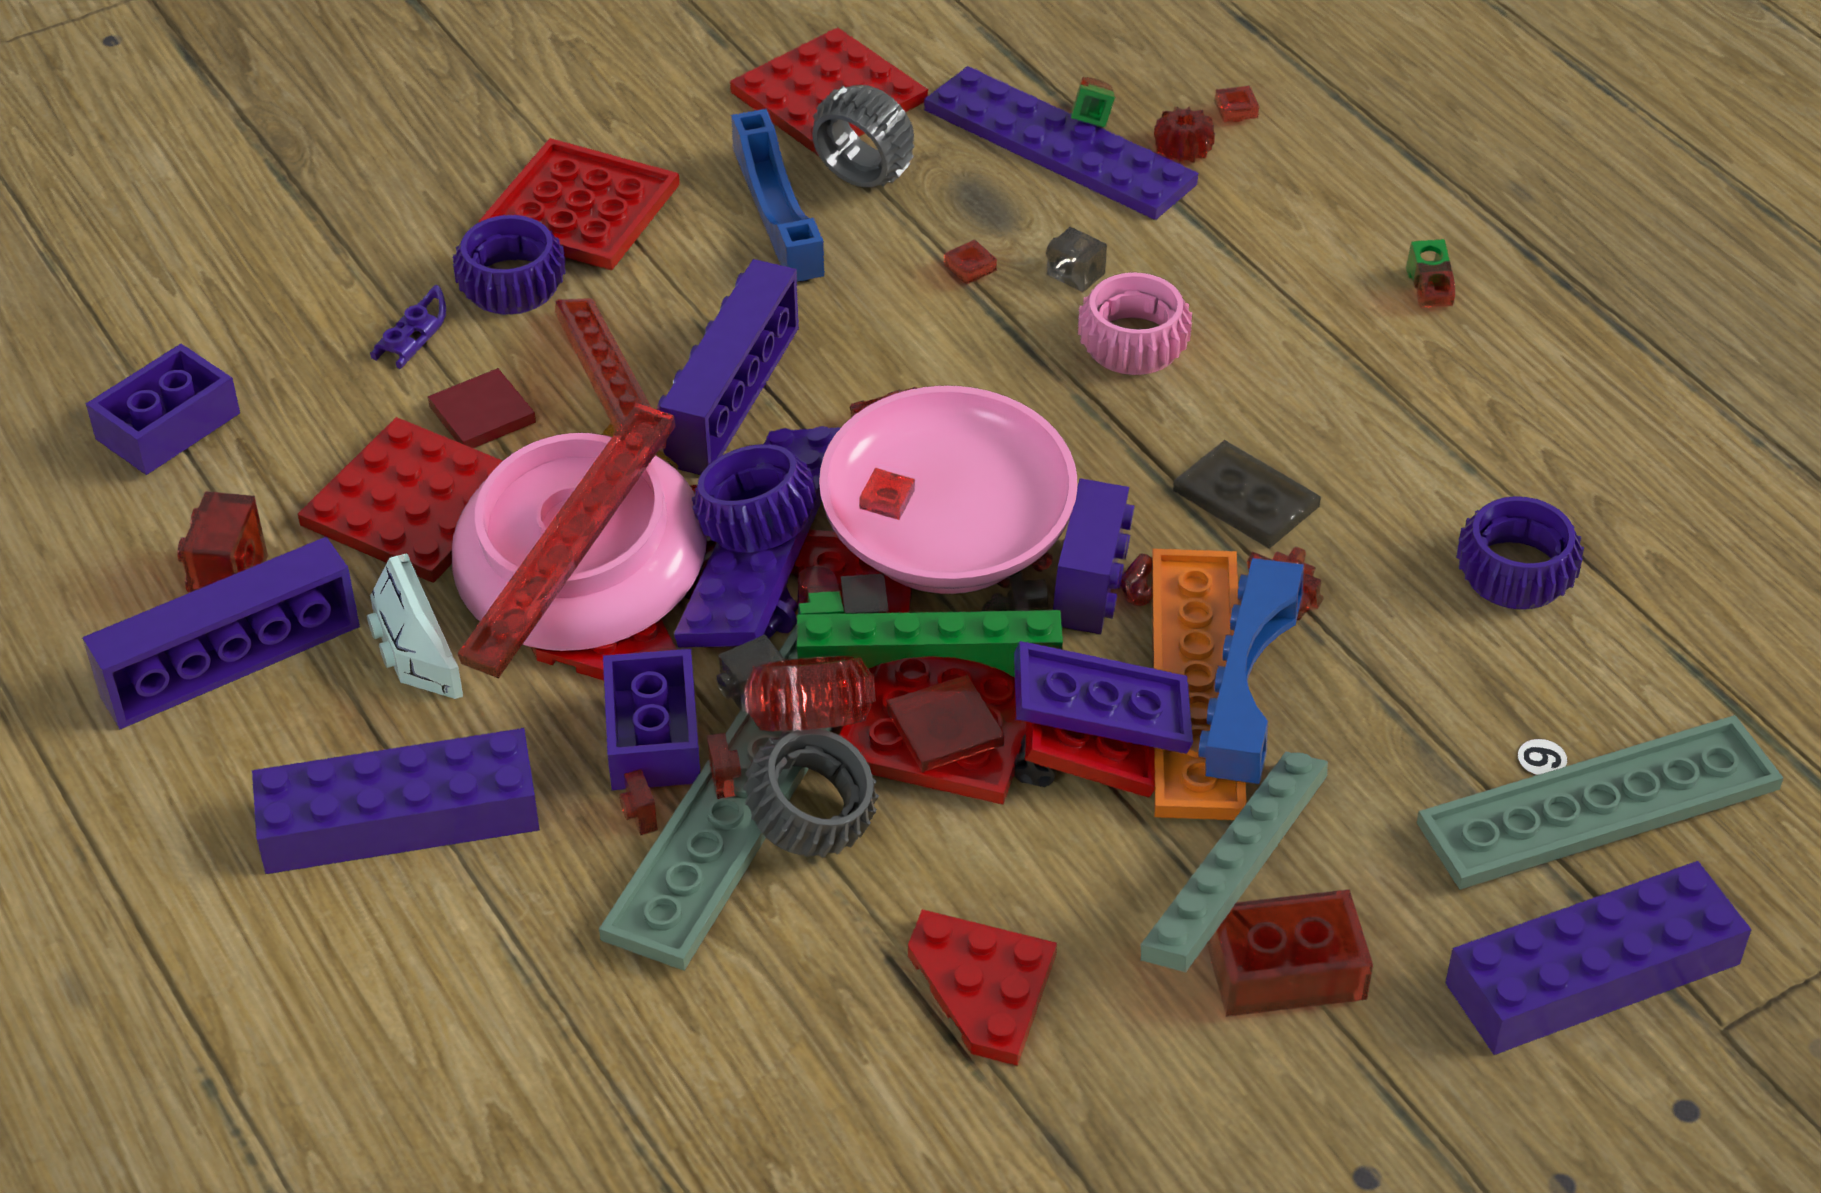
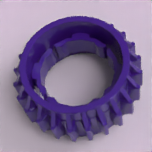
(509, 289)
(754, 498)
(1523, 522)

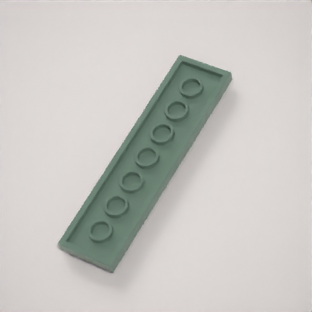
(1598, 801)

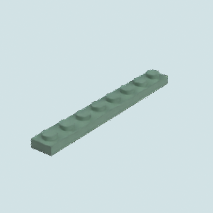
(1233, 862)

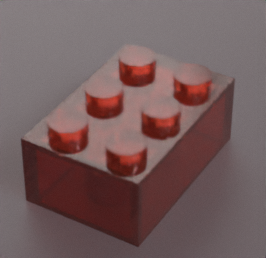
(1291, 953)

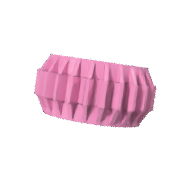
(1134, 349)

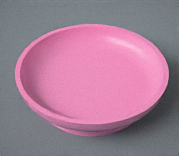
(986, 493)
(626, 578)

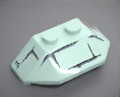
(411, 631)

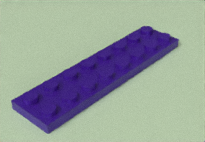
(1061, 143)
(743, 588)

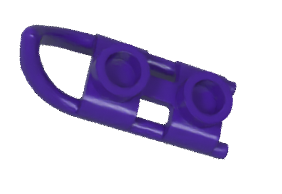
(414, 319)

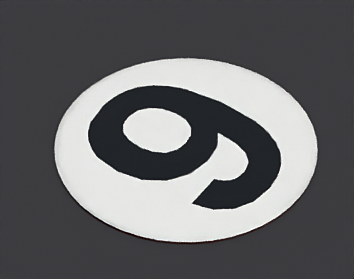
(1541, 756)

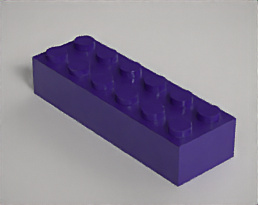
(731, 365)
(222, 632)
(394, 801)
(1596, 957)

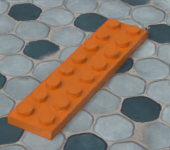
(1189, 628)

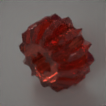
(1184, 134)

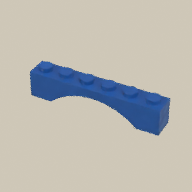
(789, 229)
(1238, 729)

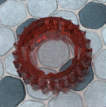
(809, 693)

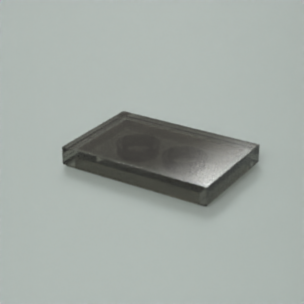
(1246, 494)

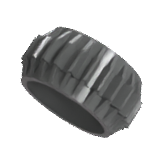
(876, 116)
(833, 759)

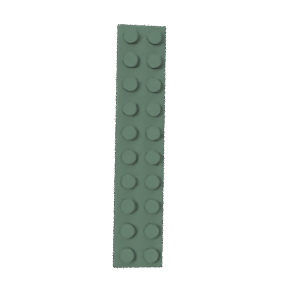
(696, 857)

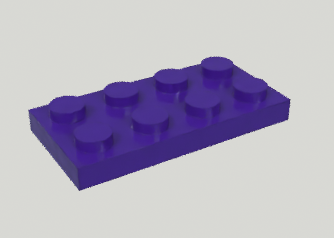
(1102, 697)

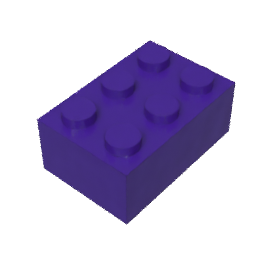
(163, 408)
(1091, 555)
(651, 717)

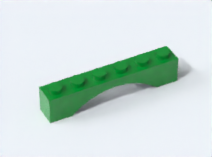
(888, 637)

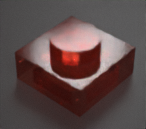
(1236, 103)
(970, 261)
(887, 493)
(723, 765)
(638, 802)

